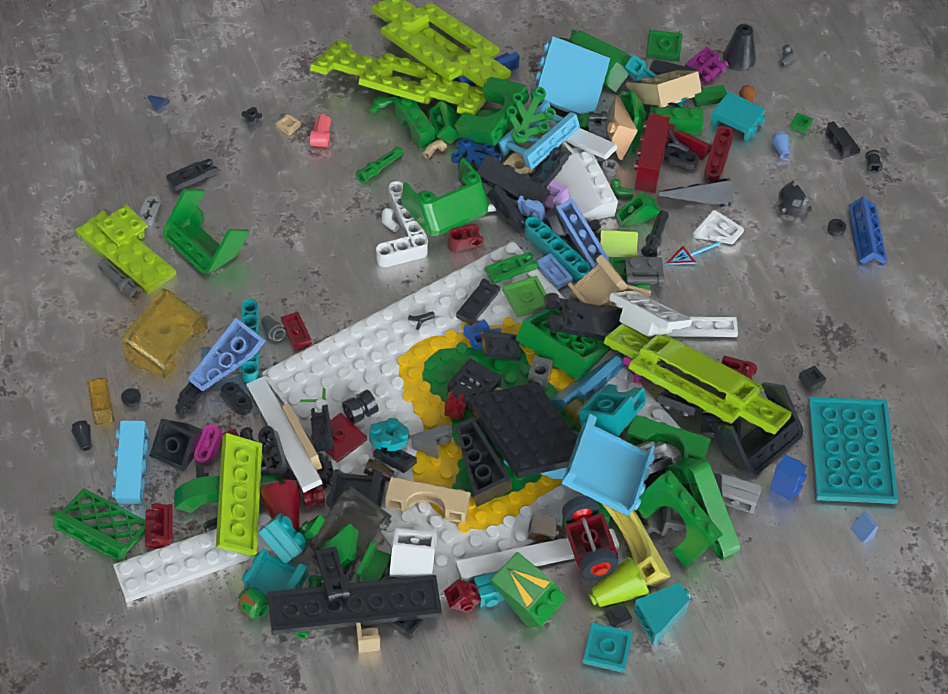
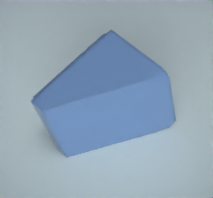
(865, 527)

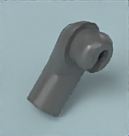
(788, 56)

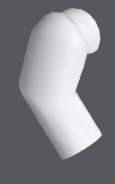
(387, 221)

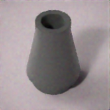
(273, 328)

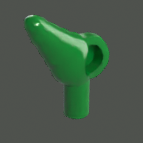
(381, 102)

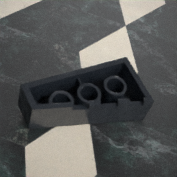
(483, 467)

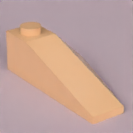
(620, 127)

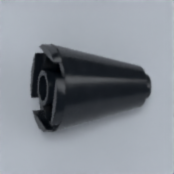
(740, 50)

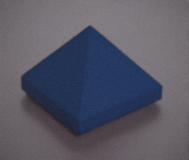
(158, 102)

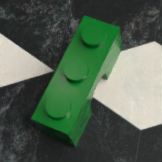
(421, 128)

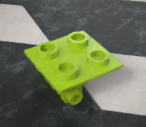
(123, 225)

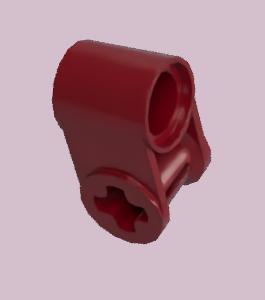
(464, 238)

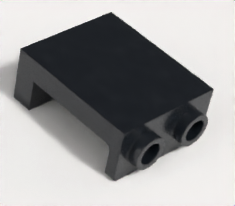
(369, 486)

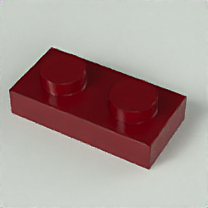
(296, 330)

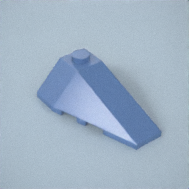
(229, 352)

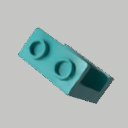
(739, 114)
(273, 575)

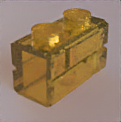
(100, 401)

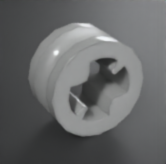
(607, 167)

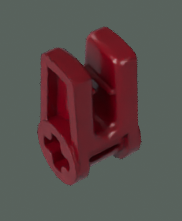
(740, 366)

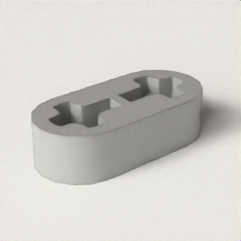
(153, 212)

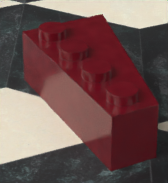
(651, 152)

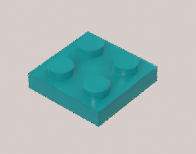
(608, 647)

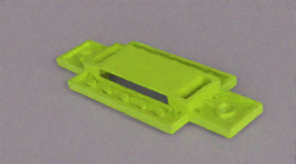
(411, 31)
(742, 392)

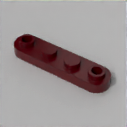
(719, 153)

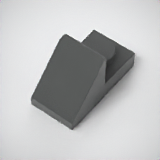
(428, 441)

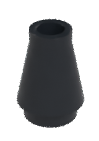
(82, 433)

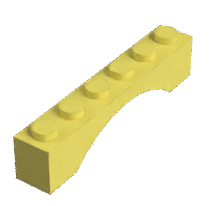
(642, 548)

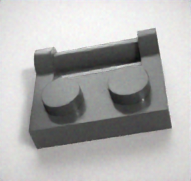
(644, 270)

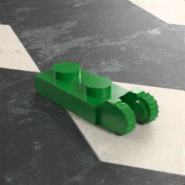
(511, 267)

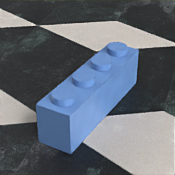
(580, 232)

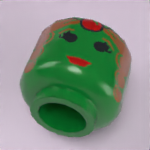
(253, 603)

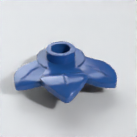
(473, 333)

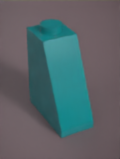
(661, 610)

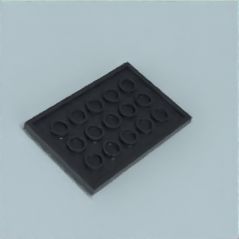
(525, 428)

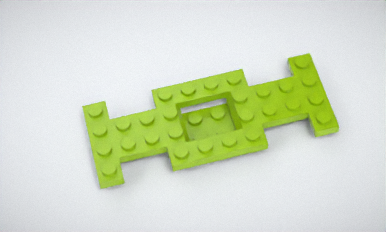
(378, 75)

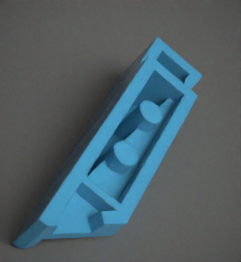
(590, 383)

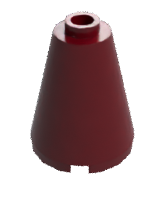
(283, 500)

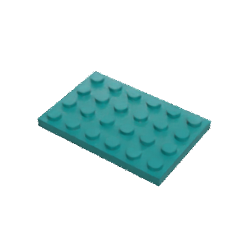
(852, 450)

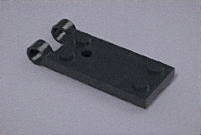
(594, 320)

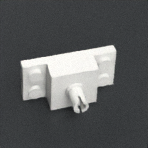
(647, 314)

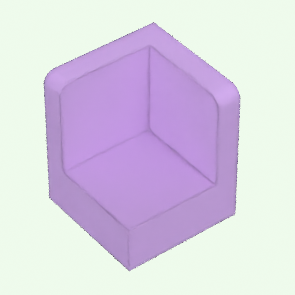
(558, 195)

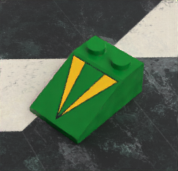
(527, 590)

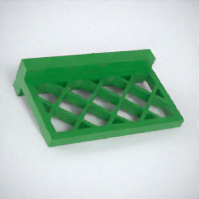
(92, 535)

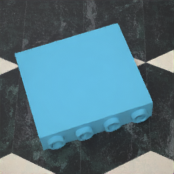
(571, 76)
(608, 468)

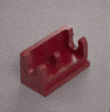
(159, 526)

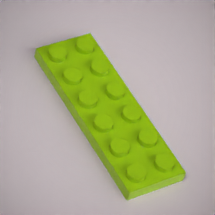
(130, 258)
(239, 495)

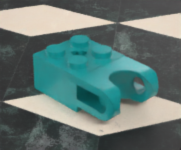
(613, 408)

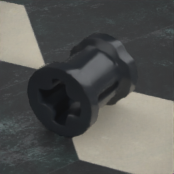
(874, 164)

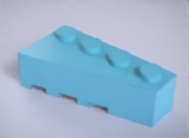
(131, 462)

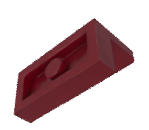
(695, 145)

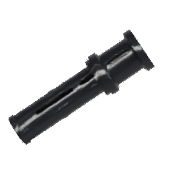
(654, 240)

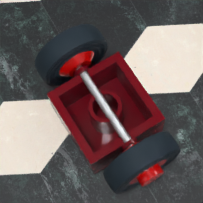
(590, 538)

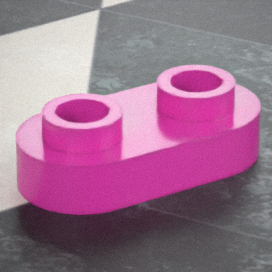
(208, 444)

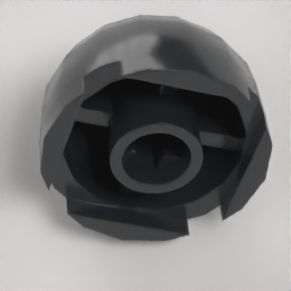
(793, 201)

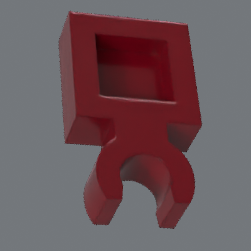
(455, 407)

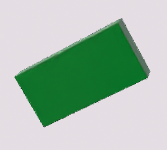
(709, 95)

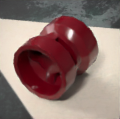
(318, 495)

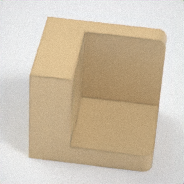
(367, 639)

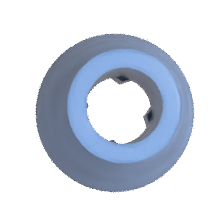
(781, 143)

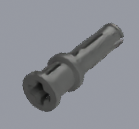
(124, 283)

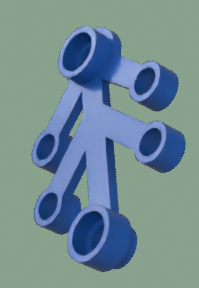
(468, 146)

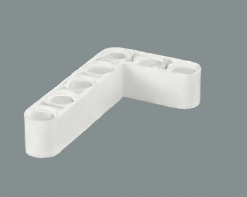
(415, 241)

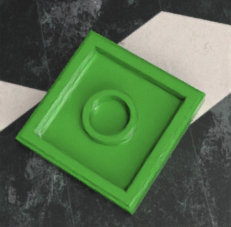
(525, 296)

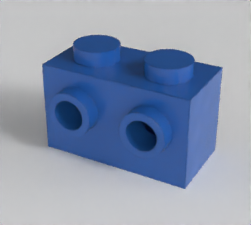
(788, 477)

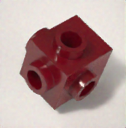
(462, 595)

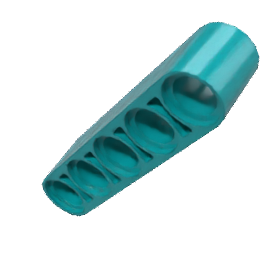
(549, 242)
(250, 317)

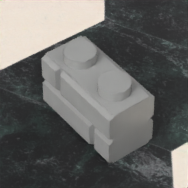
(740, 493)

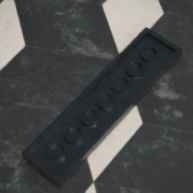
(368, 604)

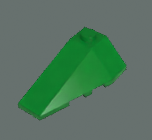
(615, 72)

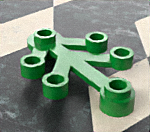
(528, 116)

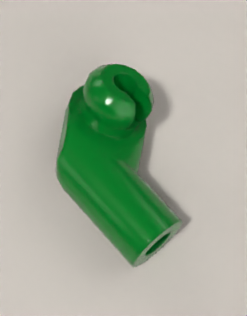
(619, 190)

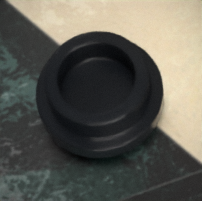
(131, 397)

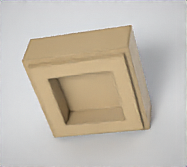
(288, 124)

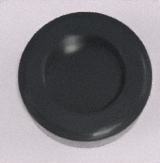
(836, 227)

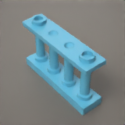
(543, 146)

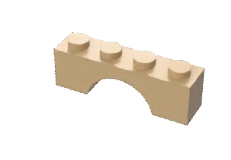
(405, 493)

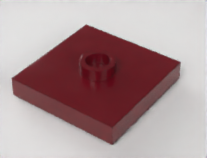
(345, 437)

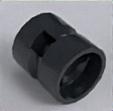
(359, 407)

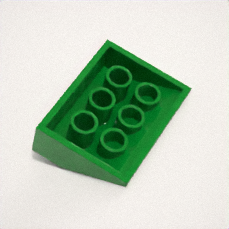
(569, 352)

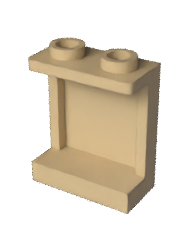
(598, 284)

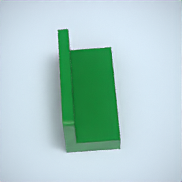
(373, 564)

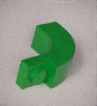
(197, 493)

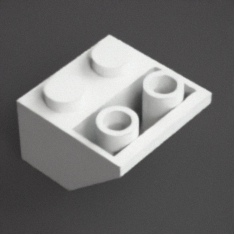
(412, 553)

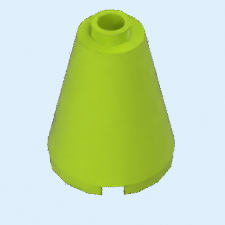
(619, 586)

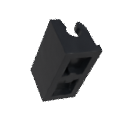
(322, 429)

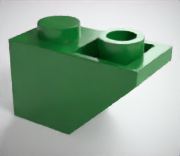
(346, 544)

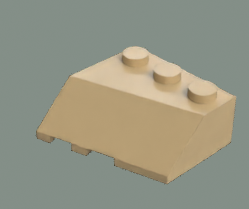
(667, 87)

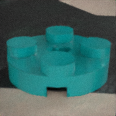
(380, 435)

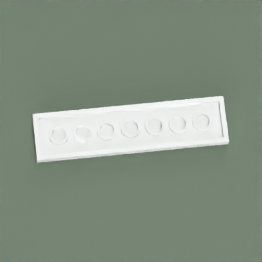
(179, 563)

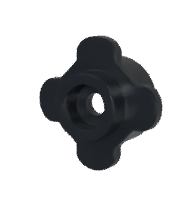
(251, 115)

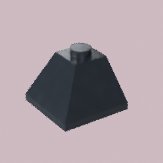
(175, 443)

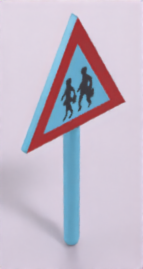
(682, 256)

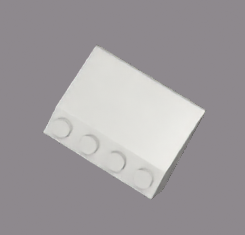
(587, 186)

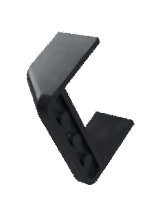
(761, 447)

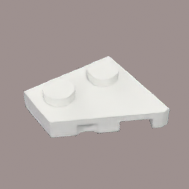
(718, 229)

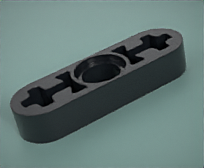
(279, 456)

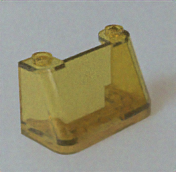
(161, 333)

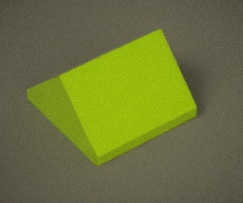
(619, 242)

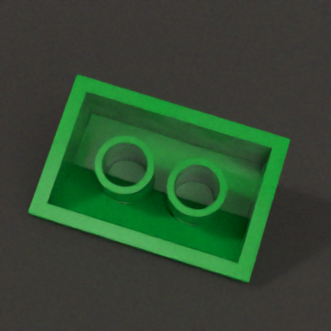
(686, 119)

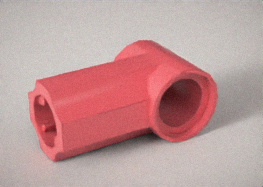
(320, 135)

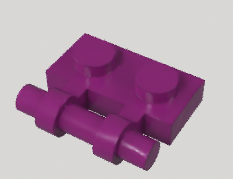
(704, 60)

